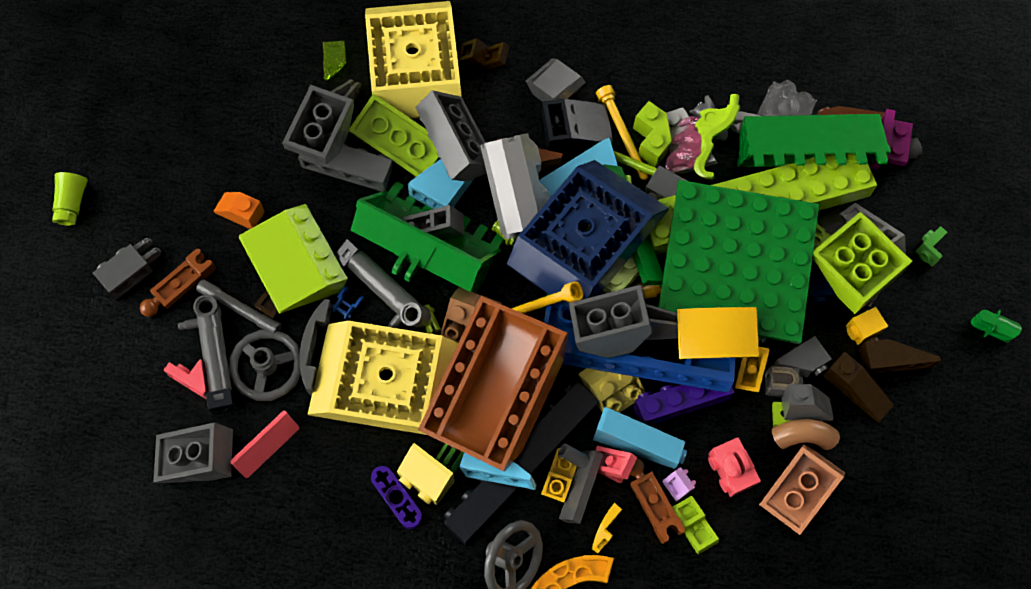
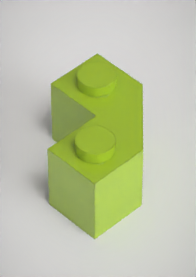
(653, 125)

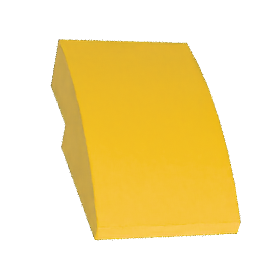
(717, 332)

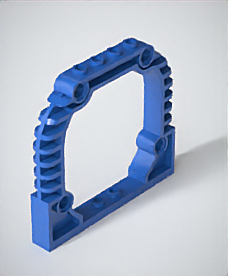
(702, 373)

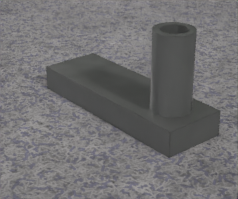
(582, 482)

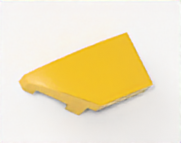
(603, 535)

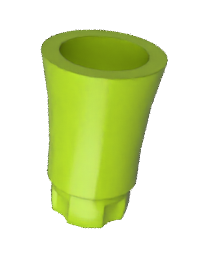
(67, 197)

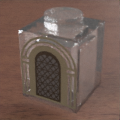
(779, 377)

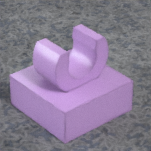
(679, 484)

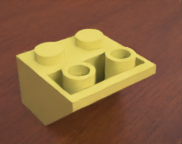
(612, 389)

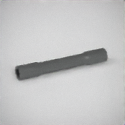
(261, 320)

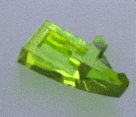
(334, 57)

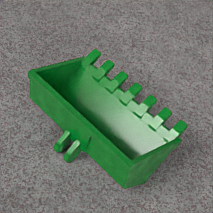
(794, 138)
(459, 260)

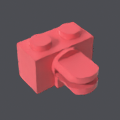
(733, 467)

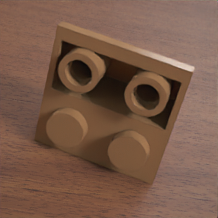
(459, 313)

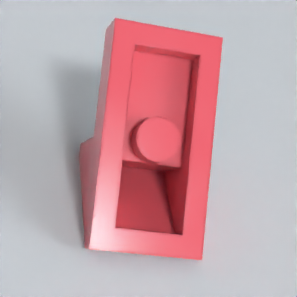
(194, 379)
(615, 463)

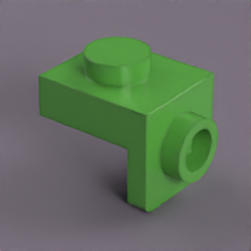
(927, 251)

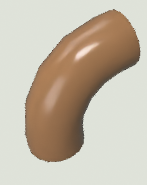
(806, 432)

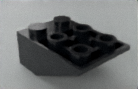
(574, 124)

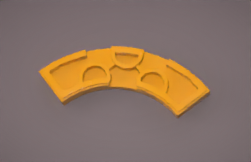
(576, 571)

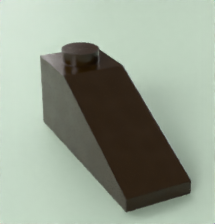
(890, 356)
(858, 386)

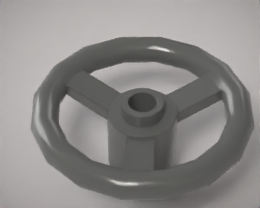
(265, 365)
(511, 557)

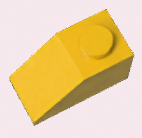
(750, 371)

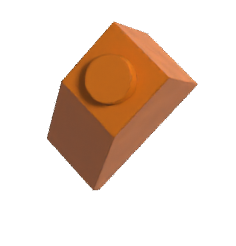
(240, 209)

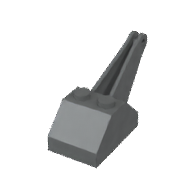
(322, 122)
(619, 322)

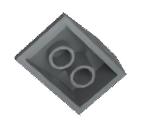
(194, 454)

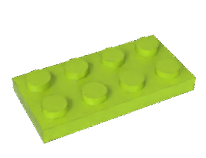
(395, 136)

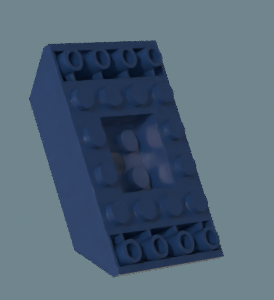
(556, 252)

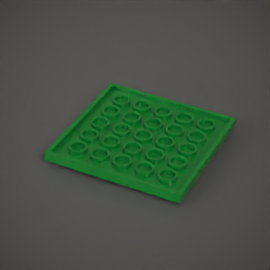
(740, 253)

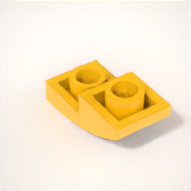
(559, 478)

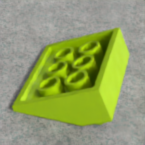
(293, 259)

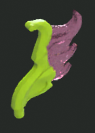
(697, 138)

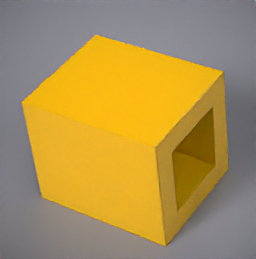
(866, 326)

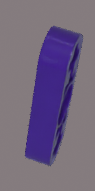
(386, 496)

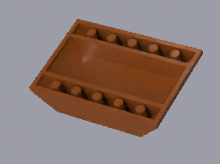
(495, 384)

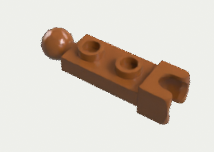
(178, 283)
(655, 502)

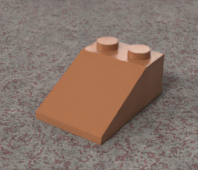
(802, 488)

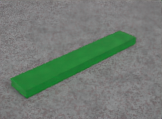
(644, 256)

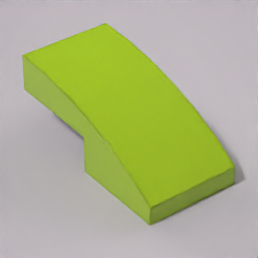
(696, 527)

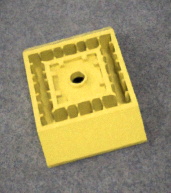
(405, 77)
(350, 369)

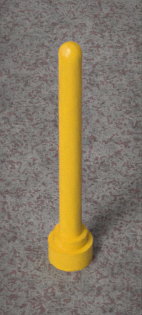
(606, 96)
(570, 293)

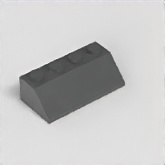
(453, 134)

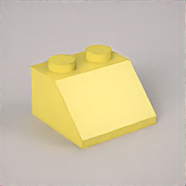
(425, 475)

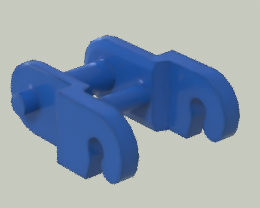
(356, 306)

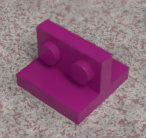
(898, 138)

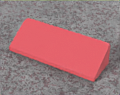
(265, 444)

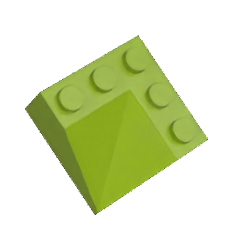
(859, 262)

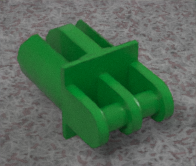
(996, 325)

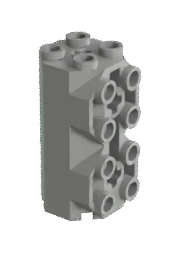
(514, 181)

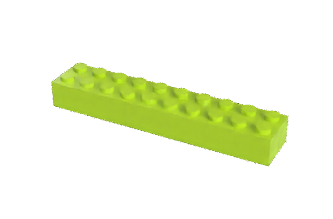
(812, 183)

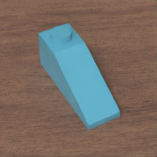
(512, 476)

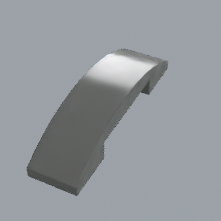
(319, 319)

